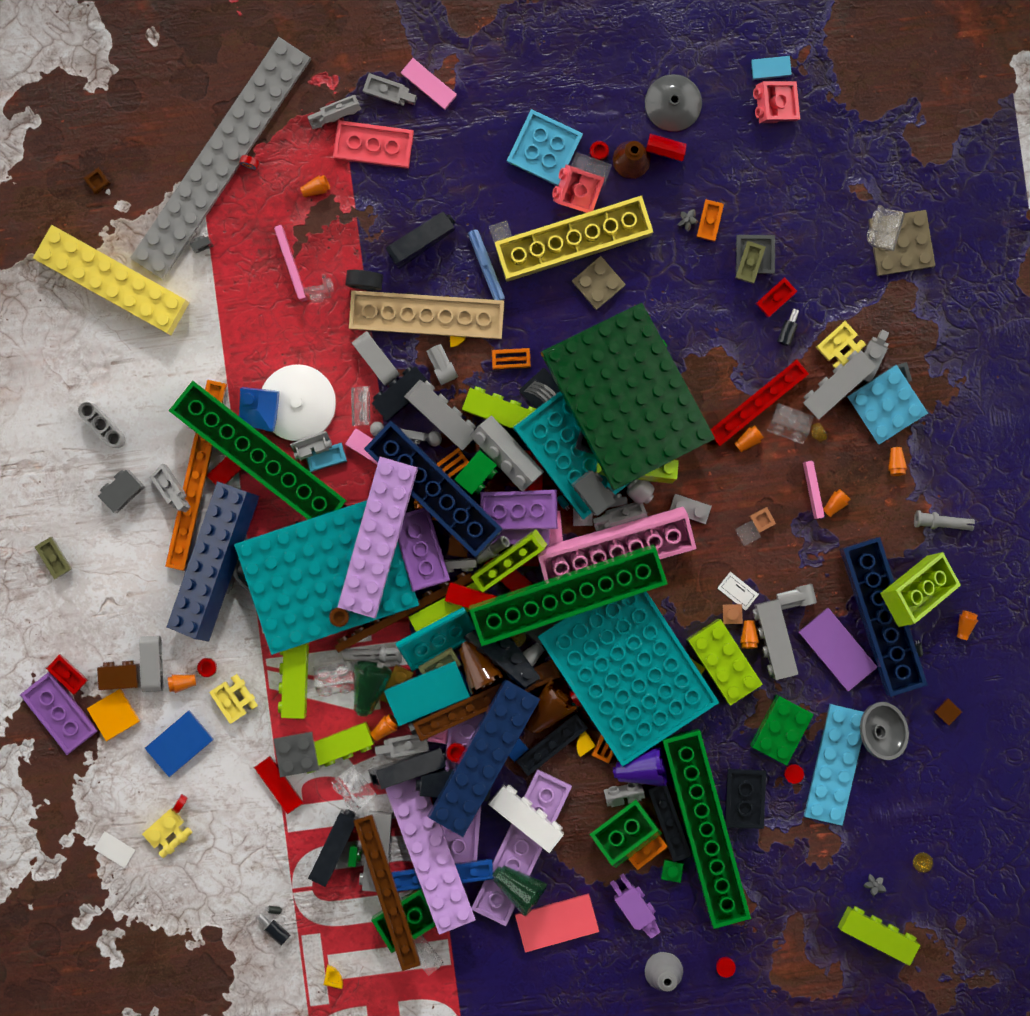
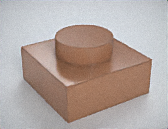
(762, 519)
(732, 614)

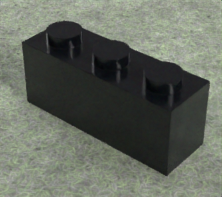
(393, 399)

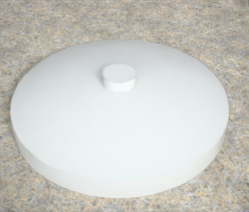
(305, 401)

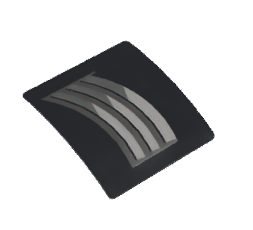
(540, 388)

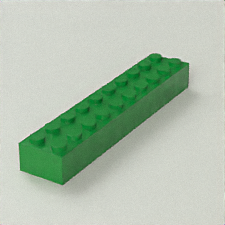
(255, 453)
(567, 595)
(706, 828)

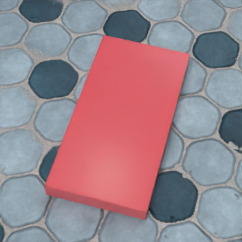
(373, 144)
(557, 923)

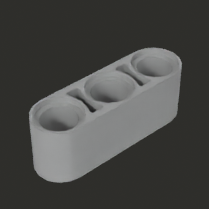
(375, 358)
(93, 420)
(151, 663)

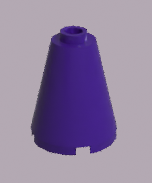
(644, 769)

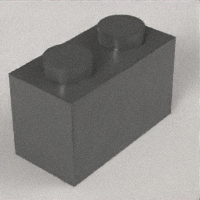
(120, 491)
(593, 492)

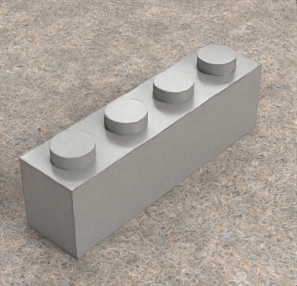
(840, 384)
(440, 414)
(506, 453)
(776, 639)
(383, 822)

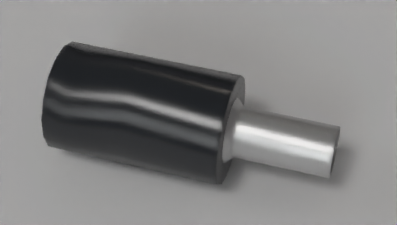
(788, 329)
(274, 930)

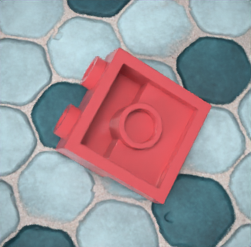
(777, 101)
(577, 189)

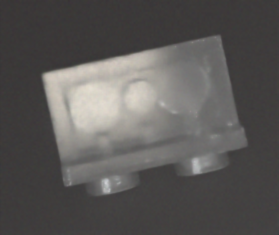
(885, 228)
(318, 293)
(790, 423)
(334, 679)
(353, 788)

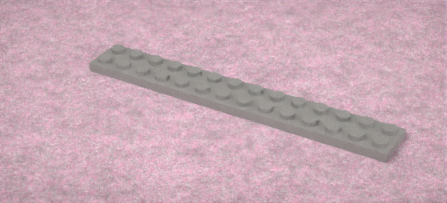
(220, 158)

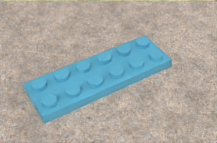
(835, 765)

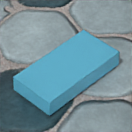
(771, 68)
(328, 458)

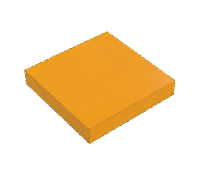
(113, 714)

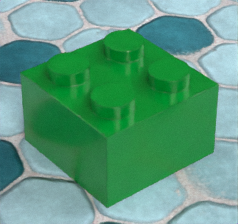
(476, 473)

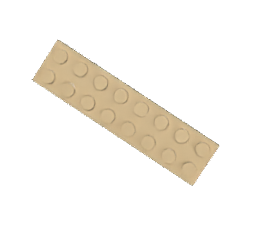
(426, 314)

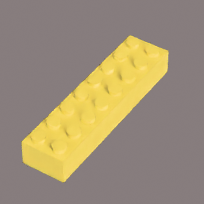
(574, 238)
(111, 280)

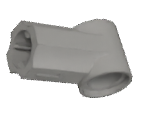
(443, 368)
(801, 596)

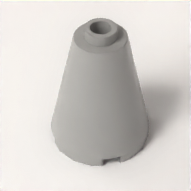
(663, 971)

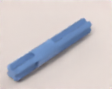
(486, 265)

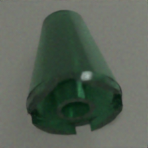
(368, 686)
(519, 888)

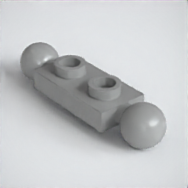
(433, 438)

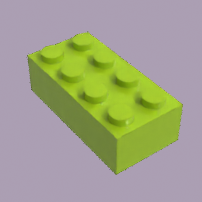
(920, 589)
(724, 661)

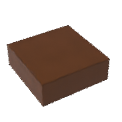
(97, 180)
(948, 711)

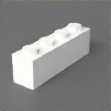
(526, 818)

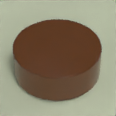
(339, 617)

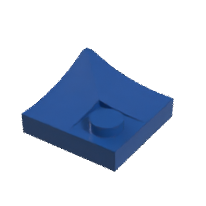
(259, 407)

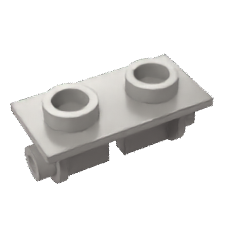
(317, 443)
(631, 791)

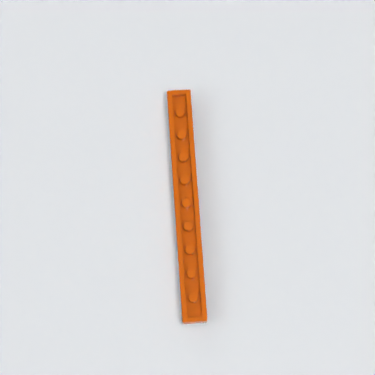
(193, 488)

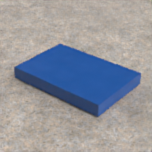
(179, 743)

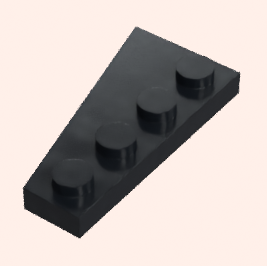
(508, 657)

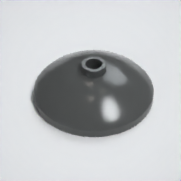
(670, 115)
(891, 731)

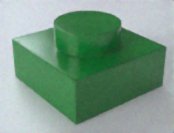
(354, 855)
(672, 870)

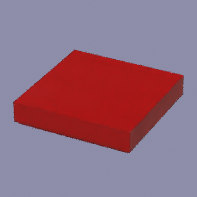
(666, 147)

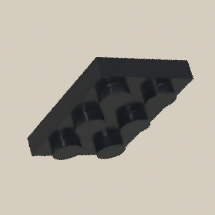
(745, 798)

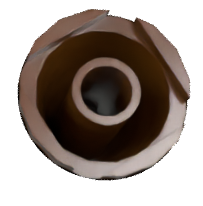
(631, 159)
(478, 669)
(552, 707)

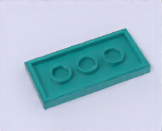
(435, 638)
(426, 693)

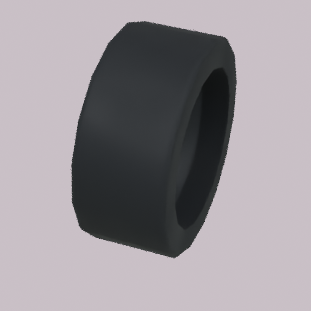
(364, 280)

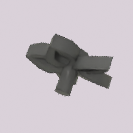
(688, 219)
(875, 885)

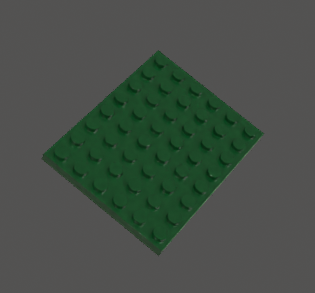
(627, 396)

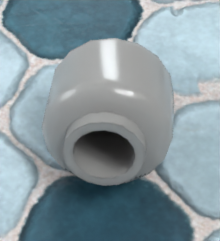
(640, 491)

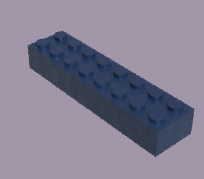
(438, 491)
(212, 562)
(890, 644)
(483, 758)

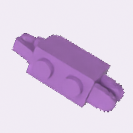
(635, 908)

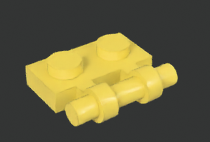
(837, 340)
(229, 703)
(162, 828)

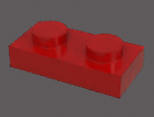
(776, 297)
(67, 674)

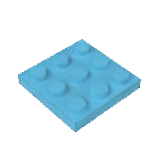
(544, 147)
(887, 404)

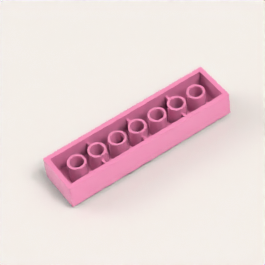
(666, 531)

